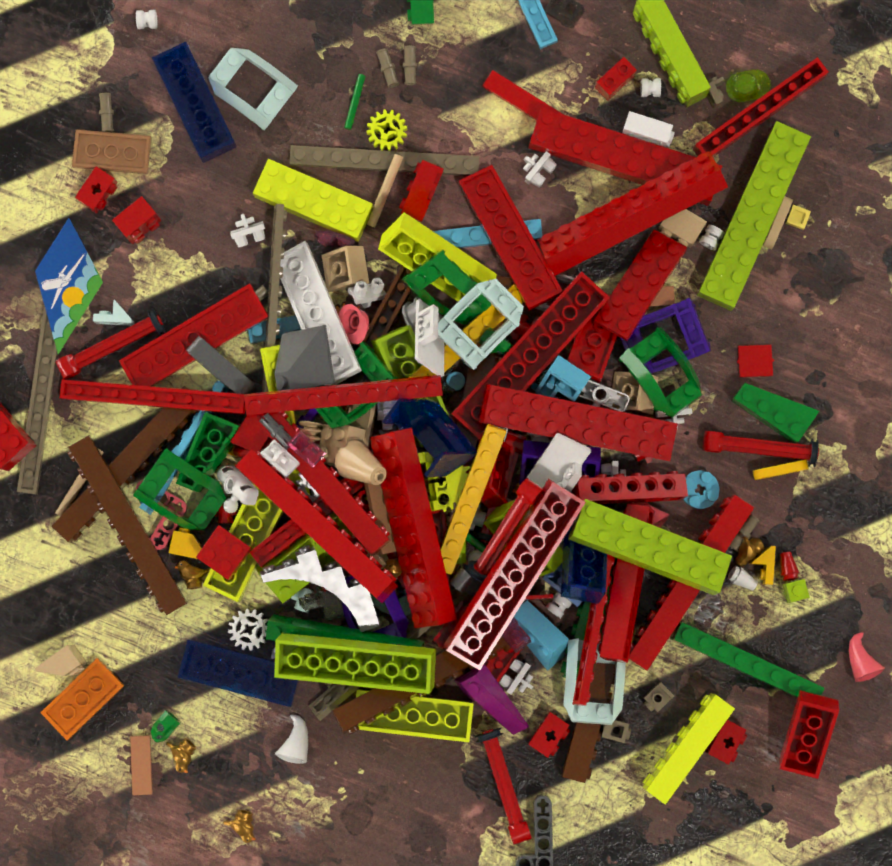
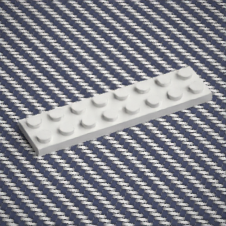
(315, 307)

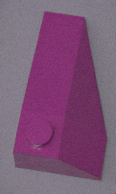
(488, 695)

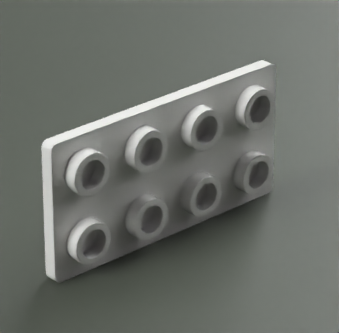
(428, 346)
(560, 463)

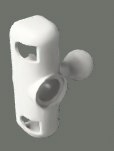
(610, 398)
(237, 485)

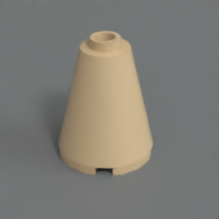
(359, 464)

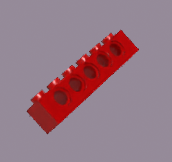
(675, 490)

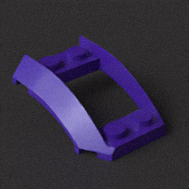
(689, 324)
(394, 607)

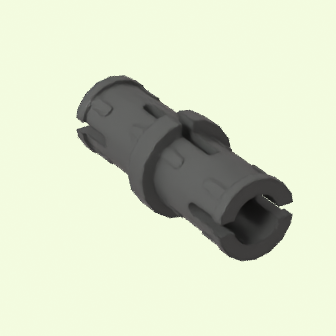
(277, 431)

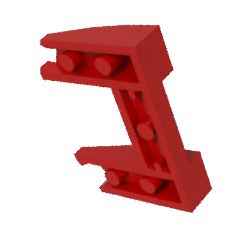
(497, 666)

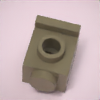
(658, 689)
(624, 733)

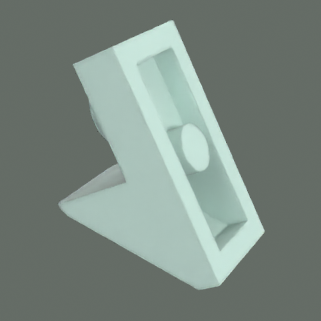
(118, 317)

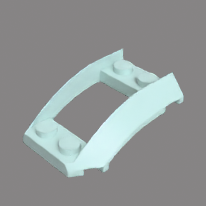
(272, 102)
(460, 342)
(593, 712)

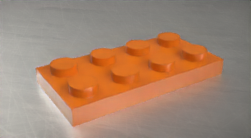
(82, 699)

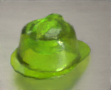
(748, 85)

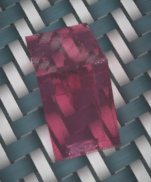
(306, 448)

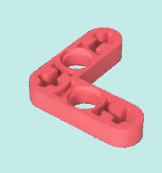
(157, 534)

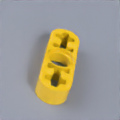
(780, 470)

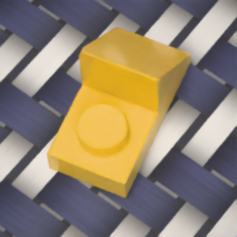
(767, 559)

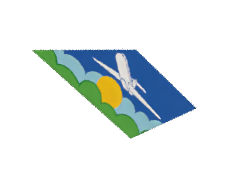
(66, 283)

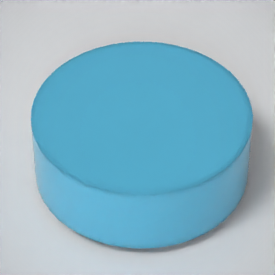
(456, 380)

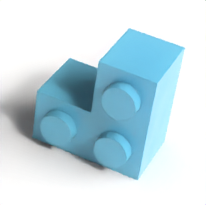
(563, 378)

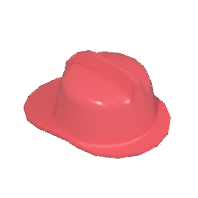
(354, 322)

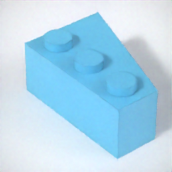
(546, 639)

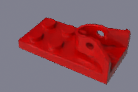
(592, 349)

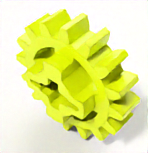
(394, 132)

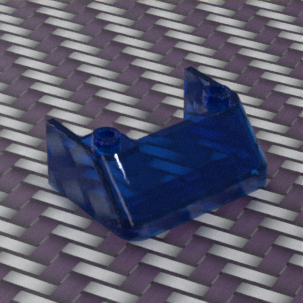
(435, 432)

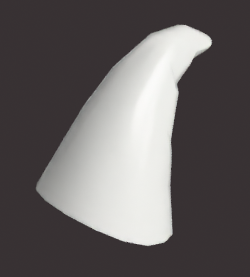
(296, 746)

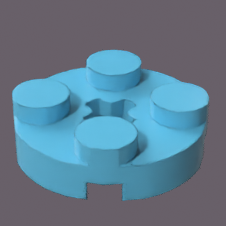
(710, 493)

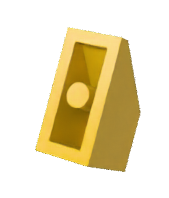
(184, 544)

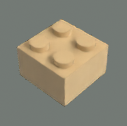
(334, 439)

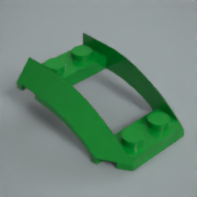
(435, 268)
(645, 351)
(375, 371)
(158, 477)

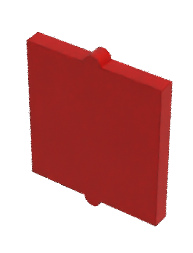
(755, 361)
(539, 597)

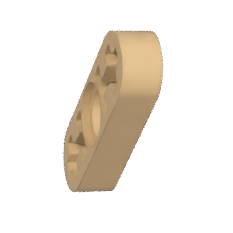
(778, 223)

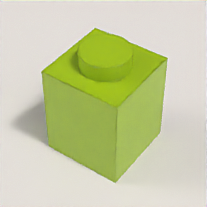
(795, 590)

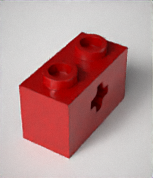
(615, 78)
(97, 180)
(550, 723)
(717, 746)

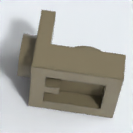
(715, 95)

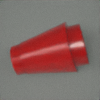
(788, 567)

